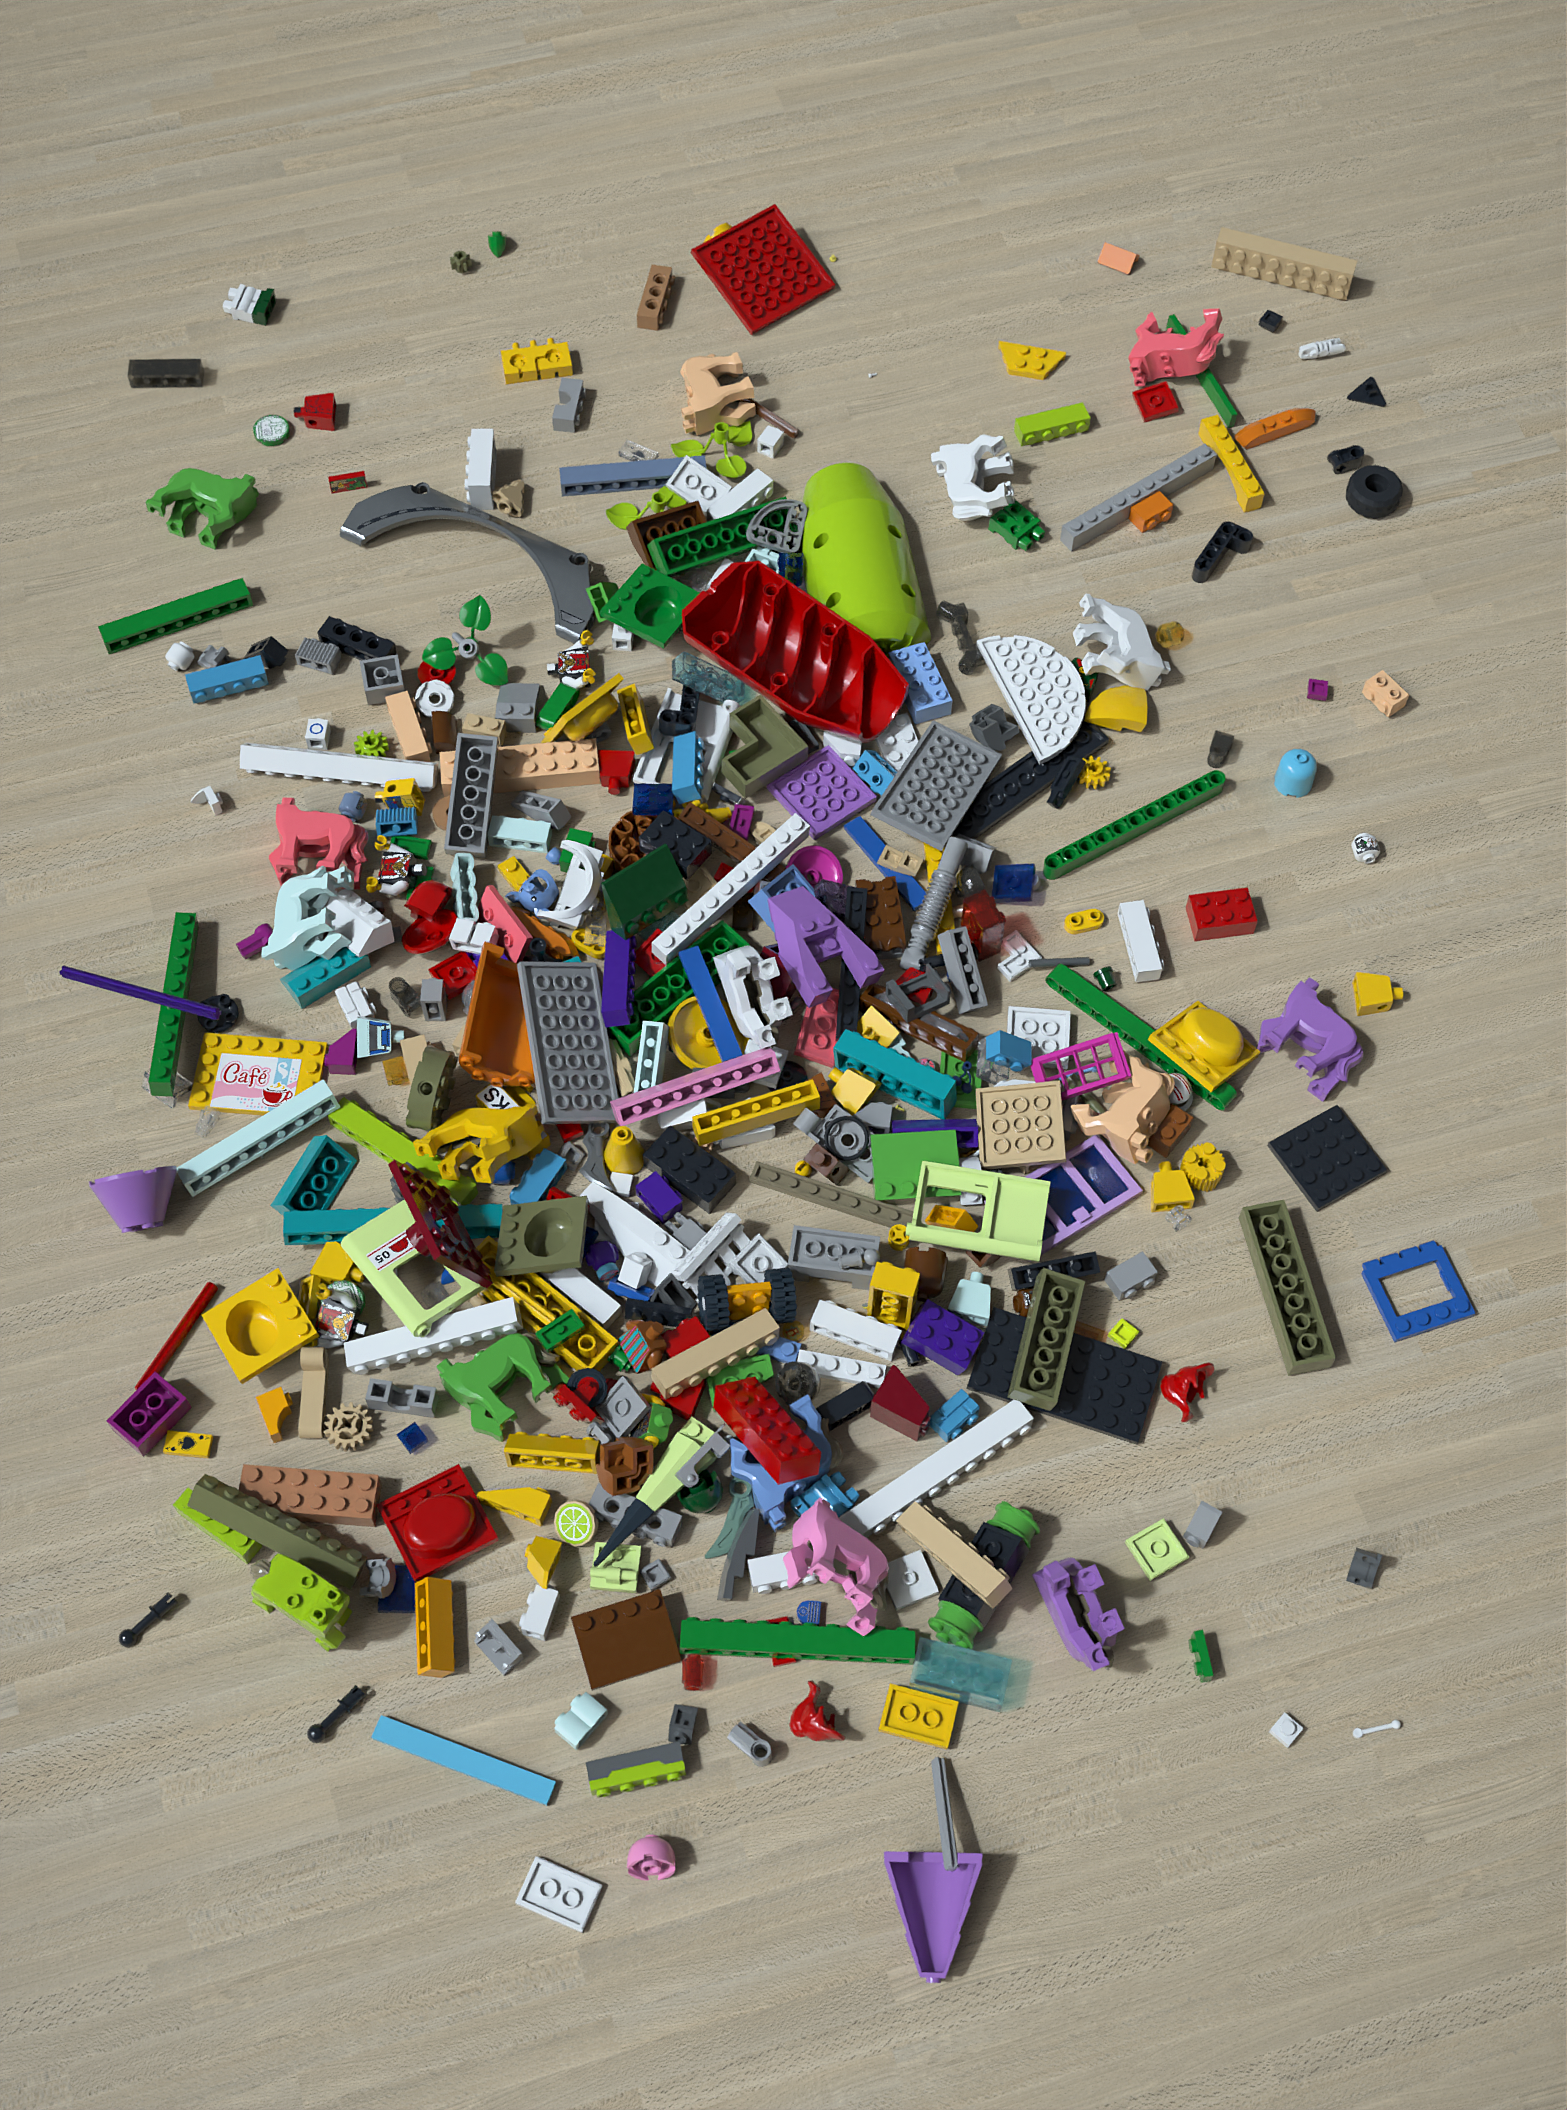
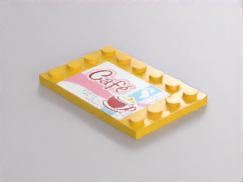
(254, 1072)

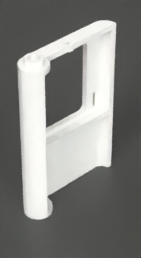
(711, 726)

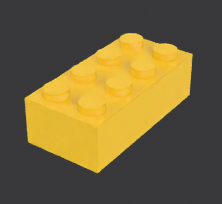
(893, 1294)

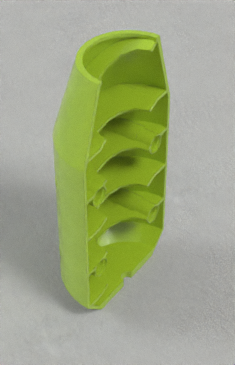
(861, 557)

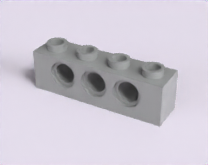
(663, 1536)

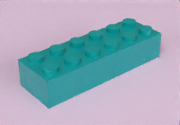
(899, 1074)

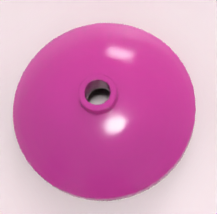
(817, 863)

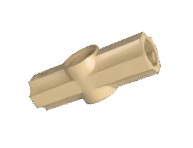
(622, 1070)

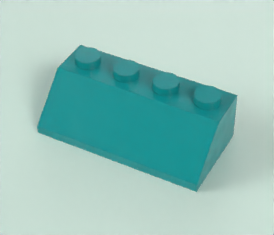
(323, 976)
(315, 1177)

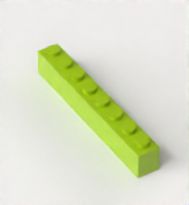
(390, 1145)

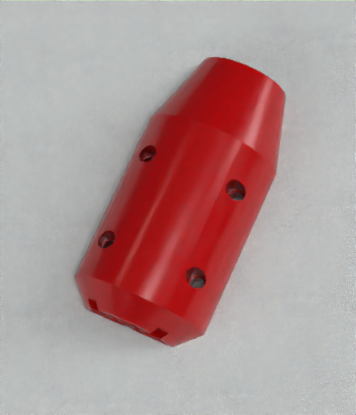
(795, 652)

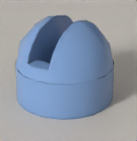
(554, 856)

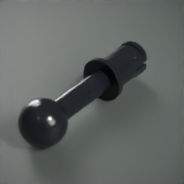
(129, 1637)
(317, 1732)

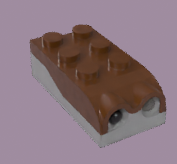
(883, 918)

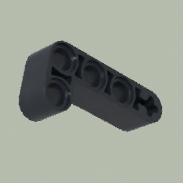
(1226, 537)
(683, 721)

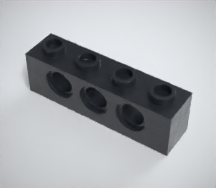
(355, 641)
(1072, 1266)

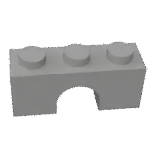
(567, 416)
(387, 1397)

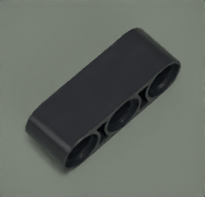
(846, 1405)

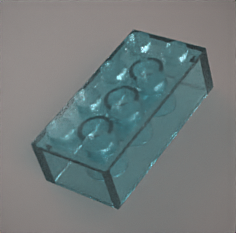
(960, 1674)

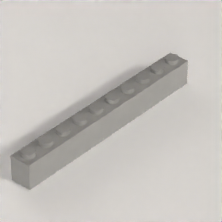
(1117, 508)

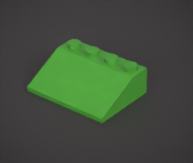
(899, 1160)

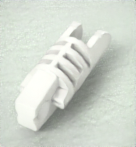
(1321, 349)

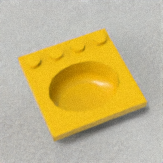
(587, 714)
(1204, 1045)
(260, 1325)

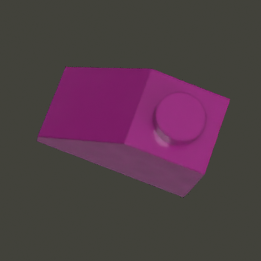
(343, 1054)

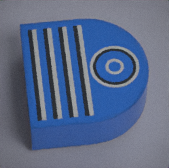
(809, 1612)

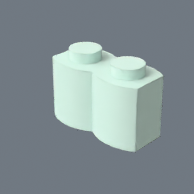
(580, 1720)

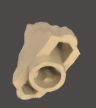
(510, 498)

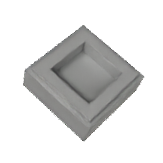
(655, 1574)

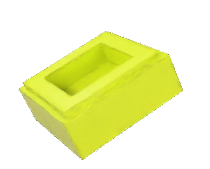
(1123, 1333)

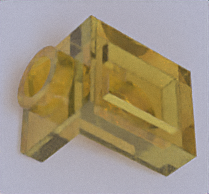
(395, 1071)

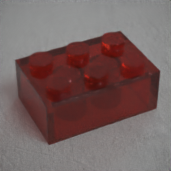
(983, 924)

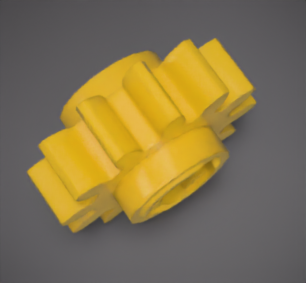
(1094, 773)

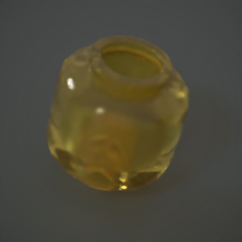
(1170, 634)

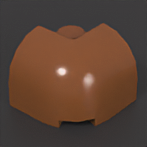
(624, 1465)

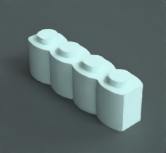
(463, 887)

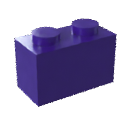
(659, 1197)

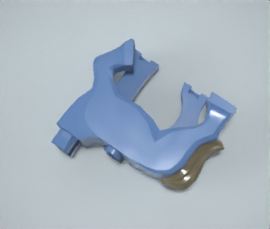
(767, 1494)

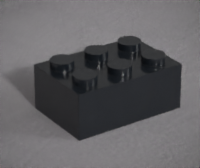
(686, 845)

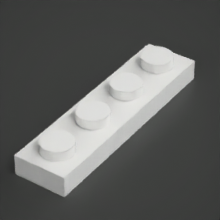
(844, 1368)

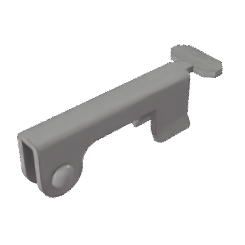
(716, 1444)

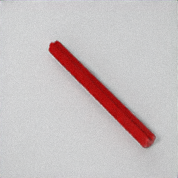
(180, 1332)

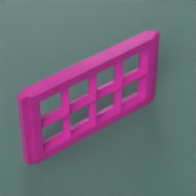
(1117, 1055)

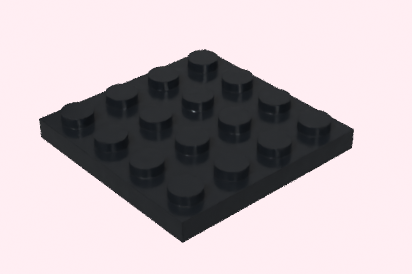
(1327, 1158)

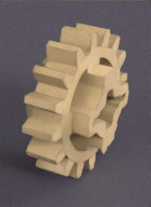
(342, 1432)

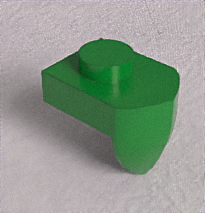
(497, 242)

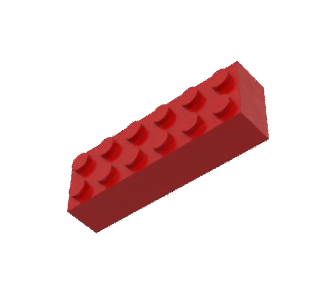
(767, 1430)

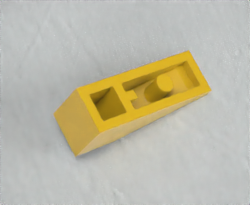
(522, 1503)

